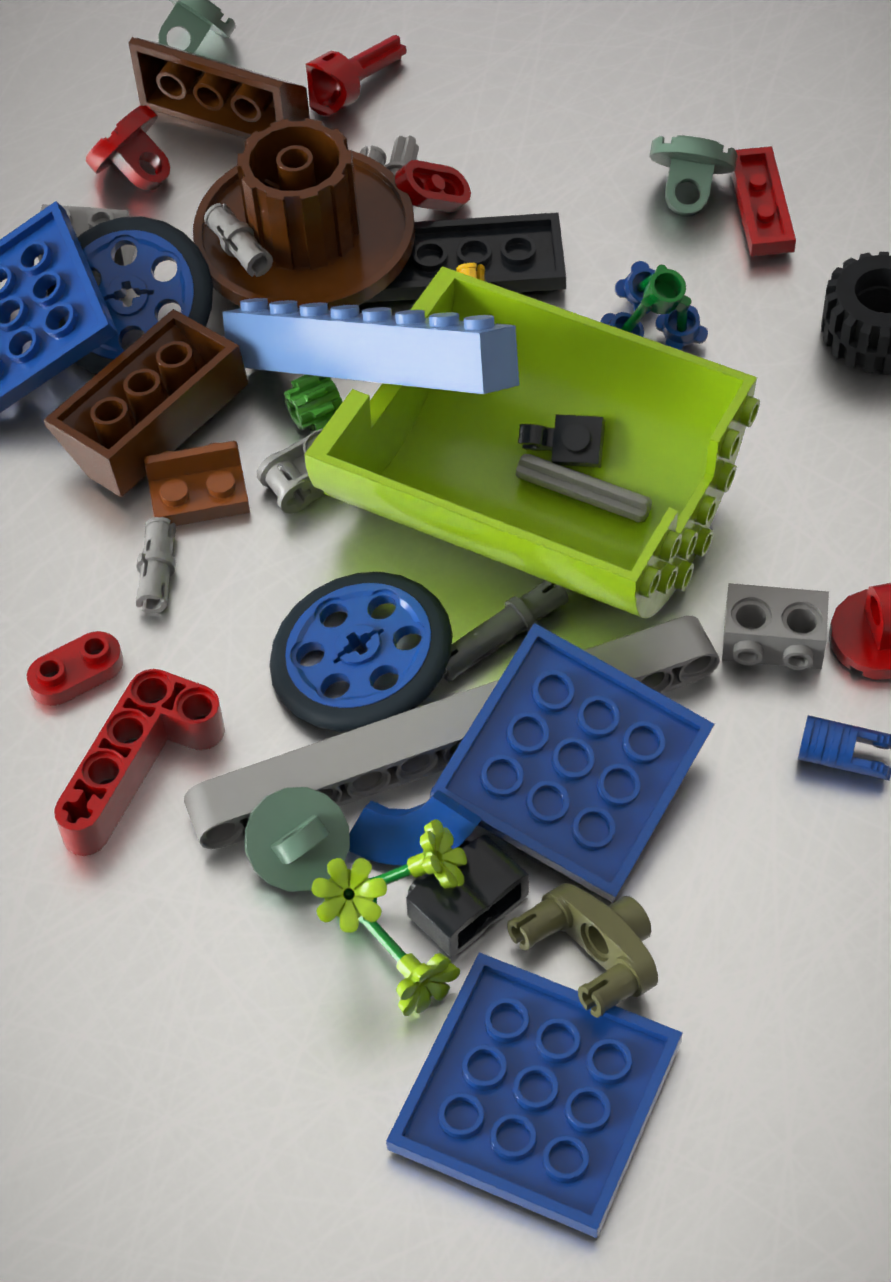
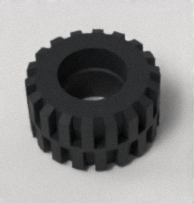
(853, 314)

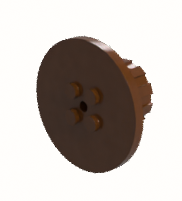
(319, 211)

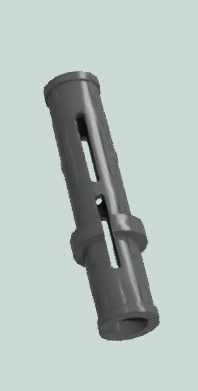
(505, 625)

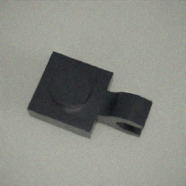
(572, 441)

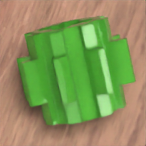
(312, 401)

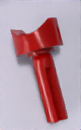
(336, 79)

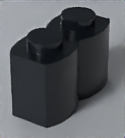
(463, 913)

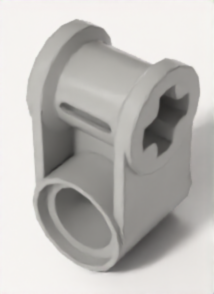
(292, 477)

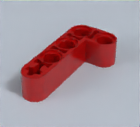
(92, 810)

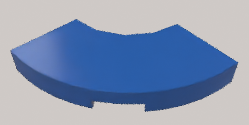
(394, 834)

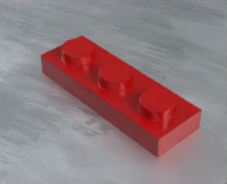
(762, 202)

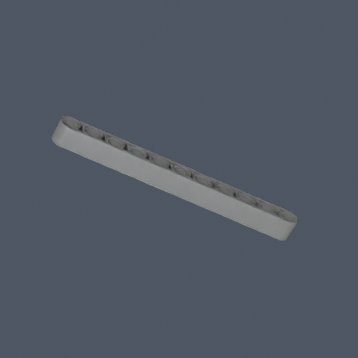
(422, 738)

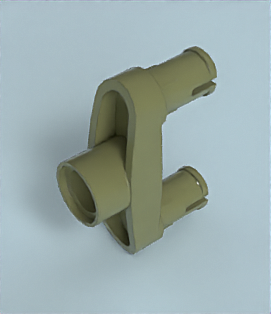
(605, 932)

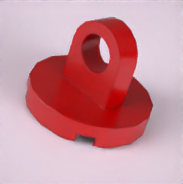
(128, 146)
(863, 632)

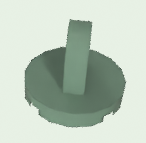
(197, 19)
(694, 162)
(295, 837)

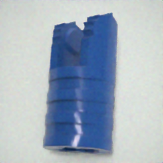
(833, 746)

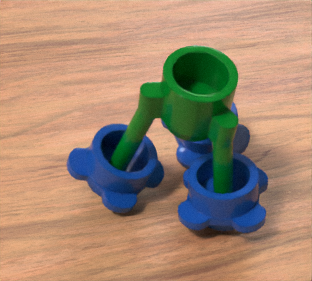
(663, 294)

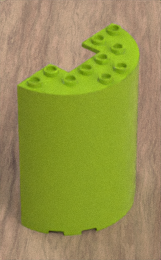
(453, 456)

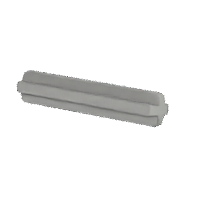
(584, 488)

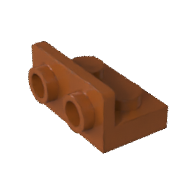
(197, 483)

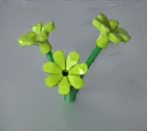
(354, 900)

